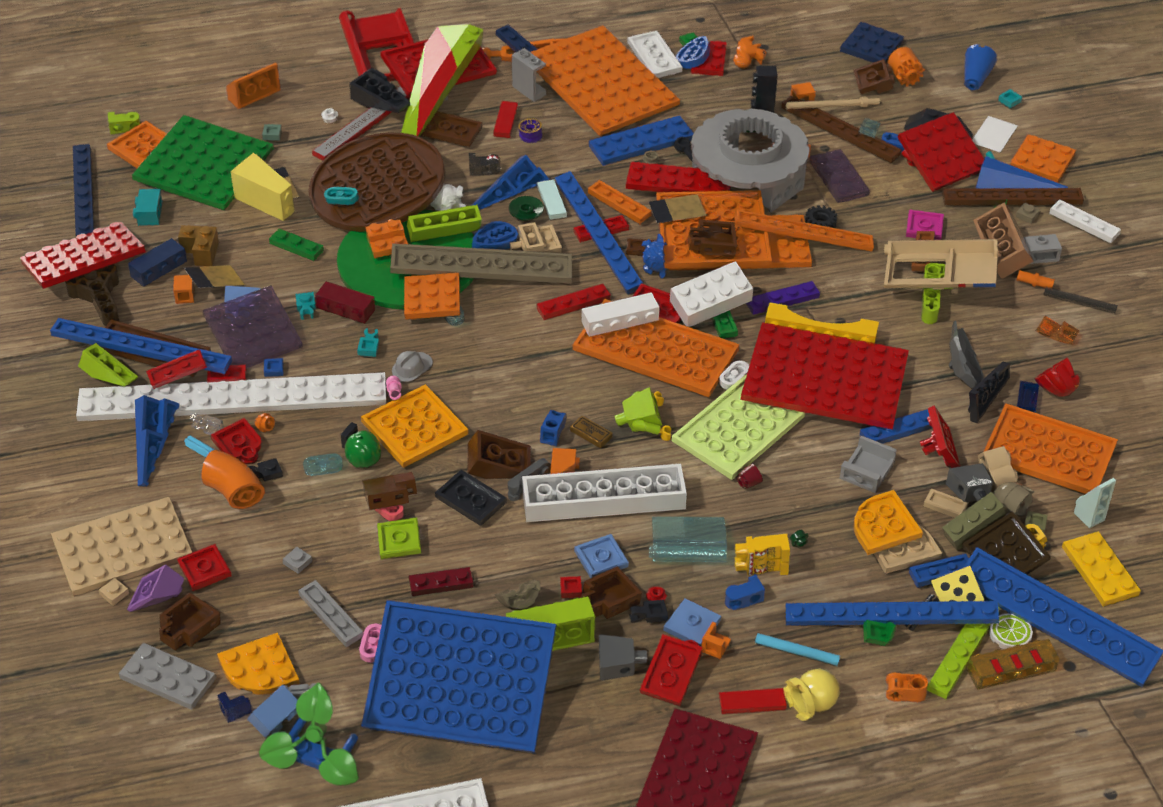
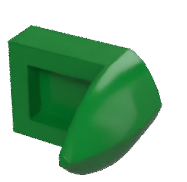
(878, 632)

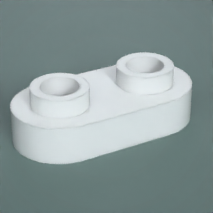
(733, 374)

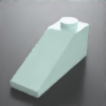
(1094, 505)

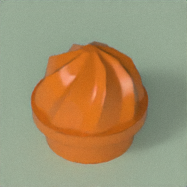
(265, 422)

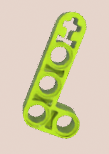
(931, 297)

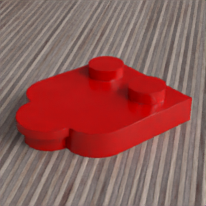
(239, 441)

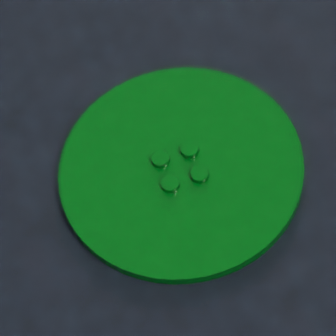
(372, 275)

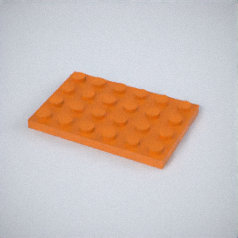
(1052, 449)

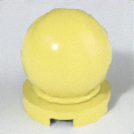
(812, 693)

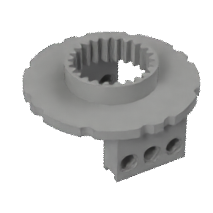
(774, 171)

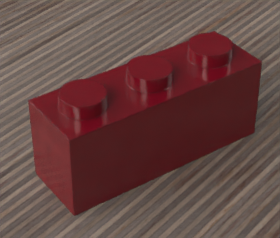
(345, 302)

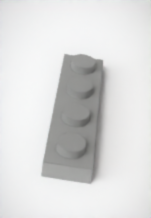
(331, 613)

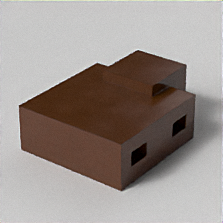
(713, 239)
(387, 488)
(611, 593)
(187, 622)

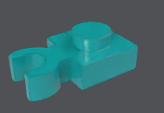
(305, 304)
(368, 344)

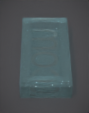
(869, 127)

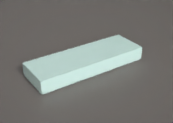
(551, 199)

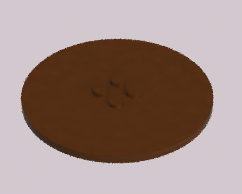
(392, 174)

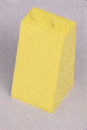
(262, 188)

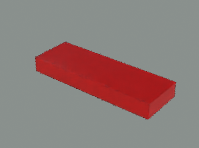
(505, 119)
(614, 225)
(176, 369)
(752, 701)

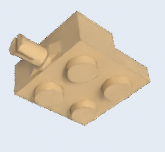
(537, 239)

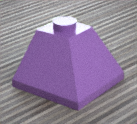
(156, 588)

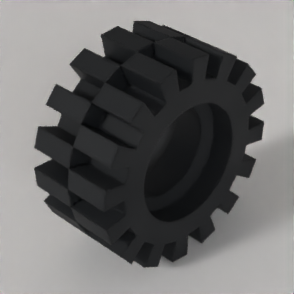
(828, 217)

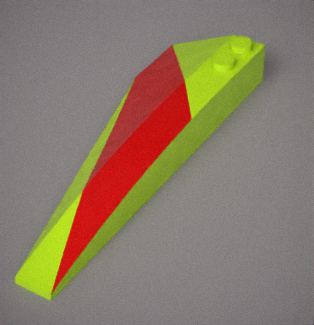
(439, 69)

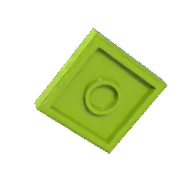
(399, 538)

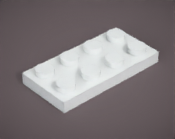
(654, 54)

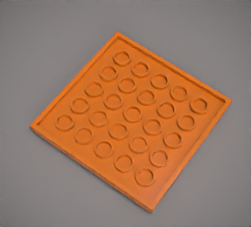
(752, 244)

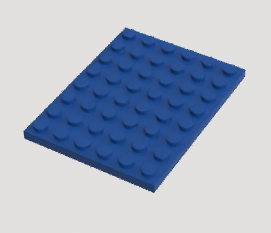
(459, 676)

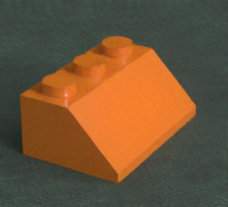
(254, 86)

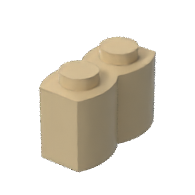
(998, 466)

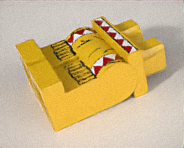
(763, 555)

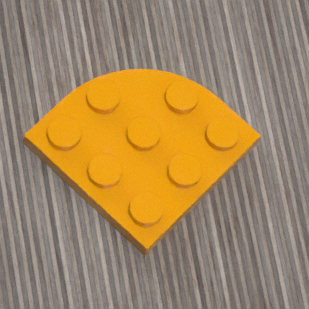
(884, 523)
(259, 666)

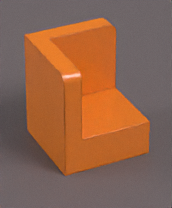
(803, 90)
(714, 643)

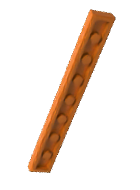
(804, 230)

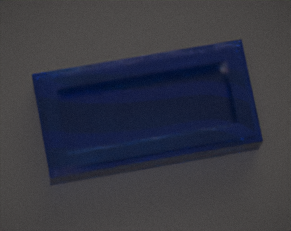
(1028, 396)

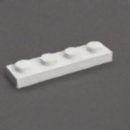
(1085, 221)

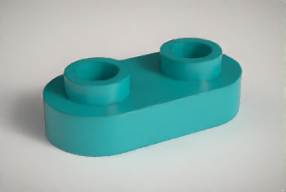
(341, 195)

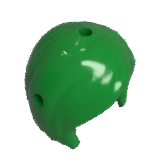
(362, 449)

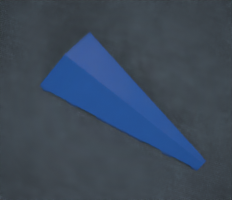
(1002, 175)
(516, 179)
(152, 426)

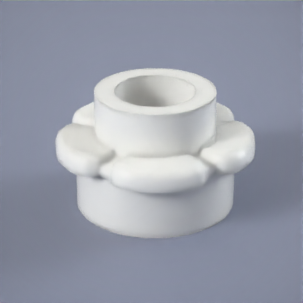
(329, 115)

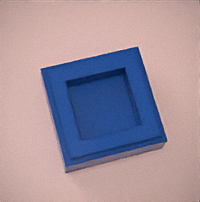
(273, 367)

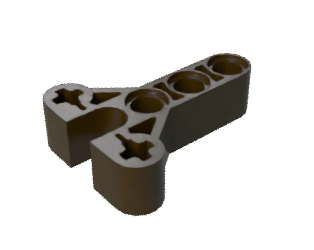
(97, 292)

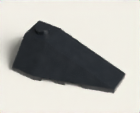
(376, 91)

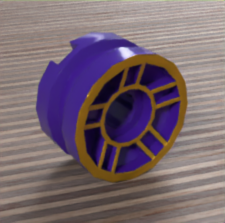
(530, 130)

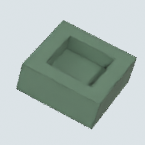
(272, 132)

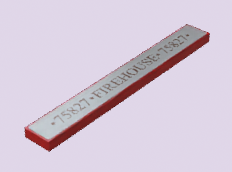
(352, 130)

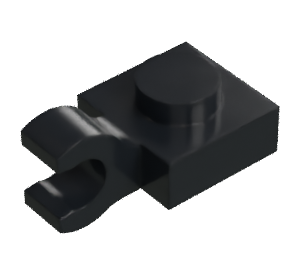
(267, 470)
(651, 610)

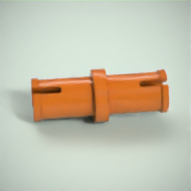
(1035, 279)

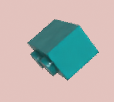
(148, 207)

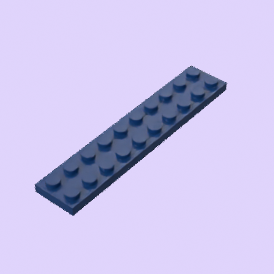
(1064, 618)

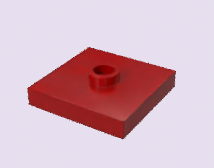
(204, 567)

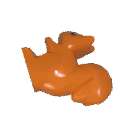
(747, 51)

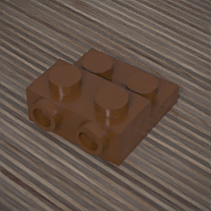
(874, 77)

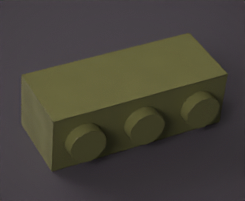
(974, 520)

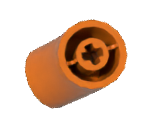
(232, 479)

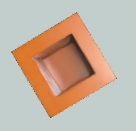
(183, 289)

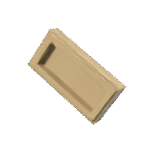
(945, 503)

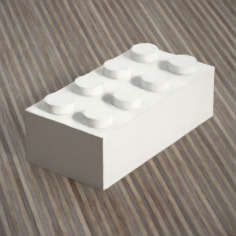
(711, 294)

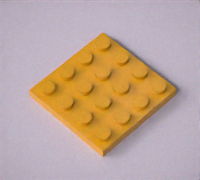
(414, 425)

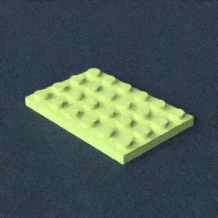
(734, 431)

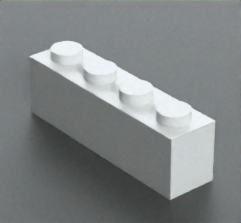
(620, 314)

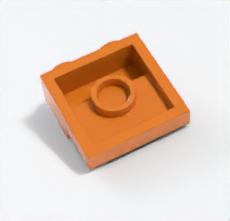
(383, 235)

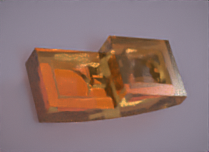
(1062, 333)

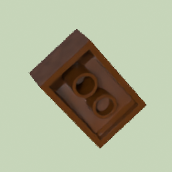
(496, 456)

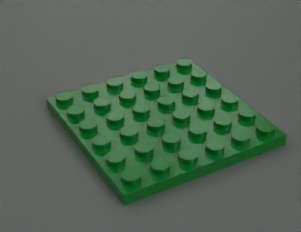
(198, 161)

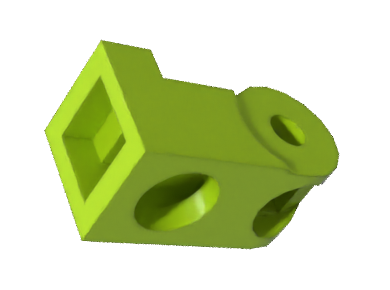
(122, 122)

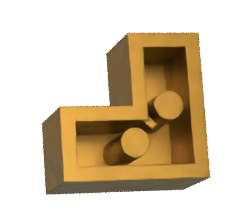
(201, 242)

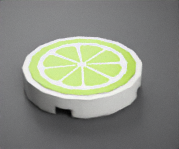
(1010, 631)

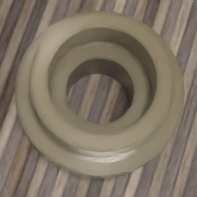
(651, 157)

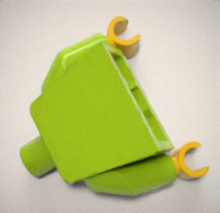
(643, 414)

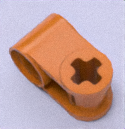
(907, 688)

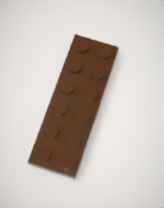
(127, 328)

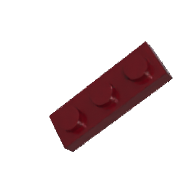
(440, 581)

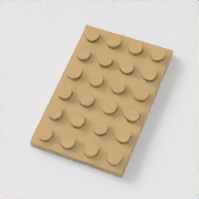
(120, 545)

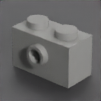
(1044, 248)

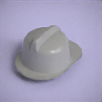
(411, 365)

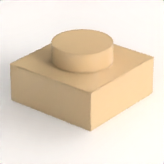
(113, 591)

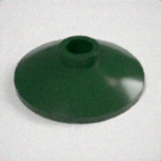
(526, 208)

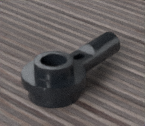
(683, 144)

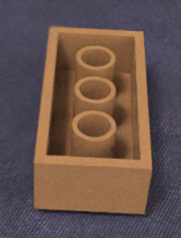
(1012, 249)

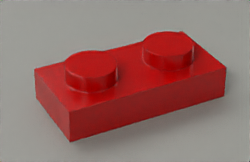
(234, 373)

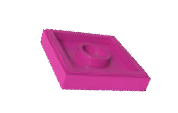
(924, 222)

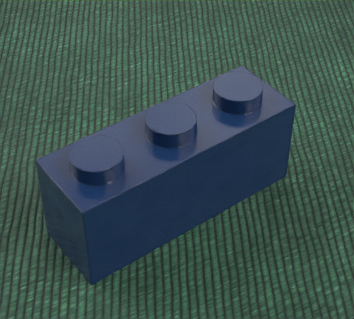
(157, 262)

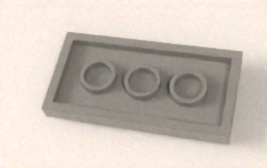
(167, 676)

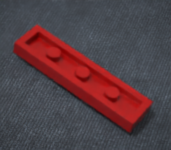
(573, 301)

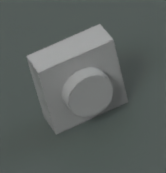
(297, 560)

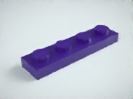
(785, 296)

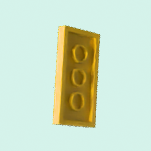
(1101, 569)

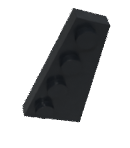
(987, 390)

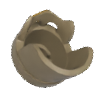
(1012, 495)

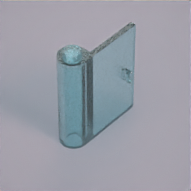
(688, 539)

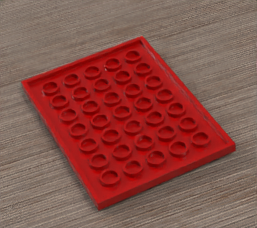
(825, 375)

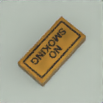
(591, 431)

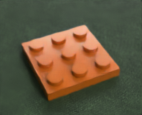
(137, 143)
(1043, 158)
(432, 296)

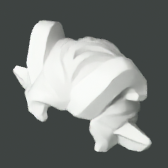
(448, 198)

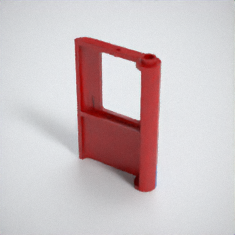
(374, 33)

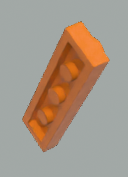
(619, 202)

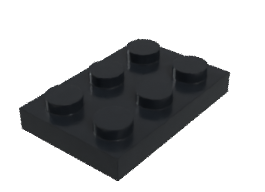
(470, 497)

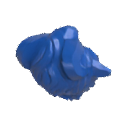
(654, 256)

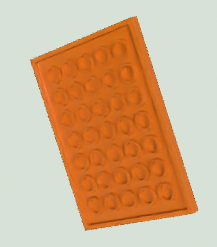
(603, 80)

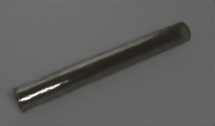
(1081, 300)

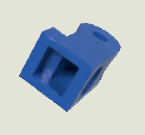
(552, 427)
(745, 594)

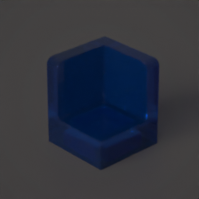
(234, 708)

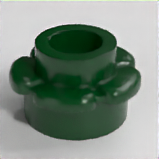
(799, 538)

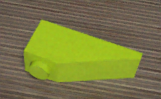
(105, 367)

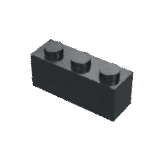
(764, 89)

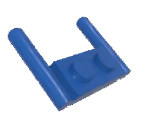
(311, 753)

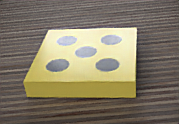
(958, 586)

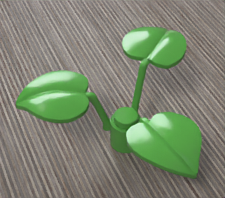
(316, 707)

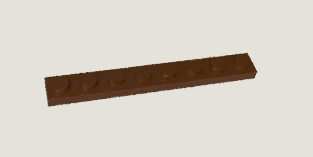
(844, 130)
(1014, 196)

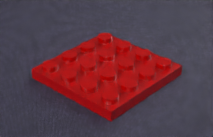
(942, 151)

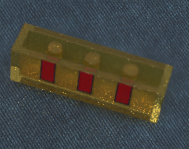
(1013, 664)

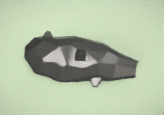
(963, 354)

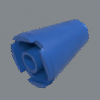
(978, 65)

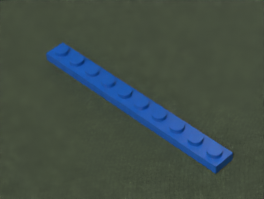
(599, 232)
(135, 344)
(896, 612)

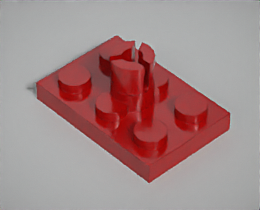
(941, 439)

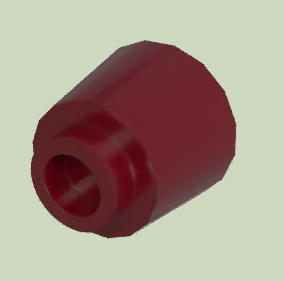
(749, 477)

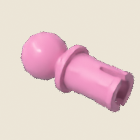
(394, 387)

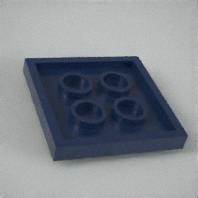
(871, 43)

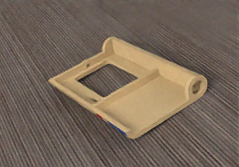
(967, 262)

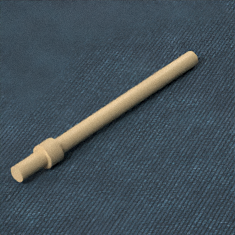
(862, 102)

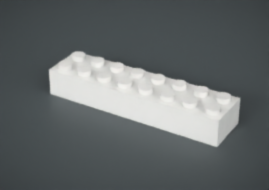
(604, 492)

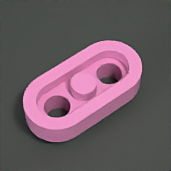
(369, 642)

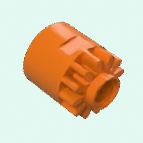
(905, 66)

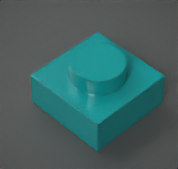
(1010, 98)

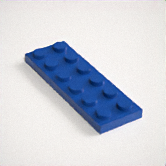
(639, 140)

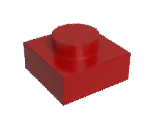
(571, 587)

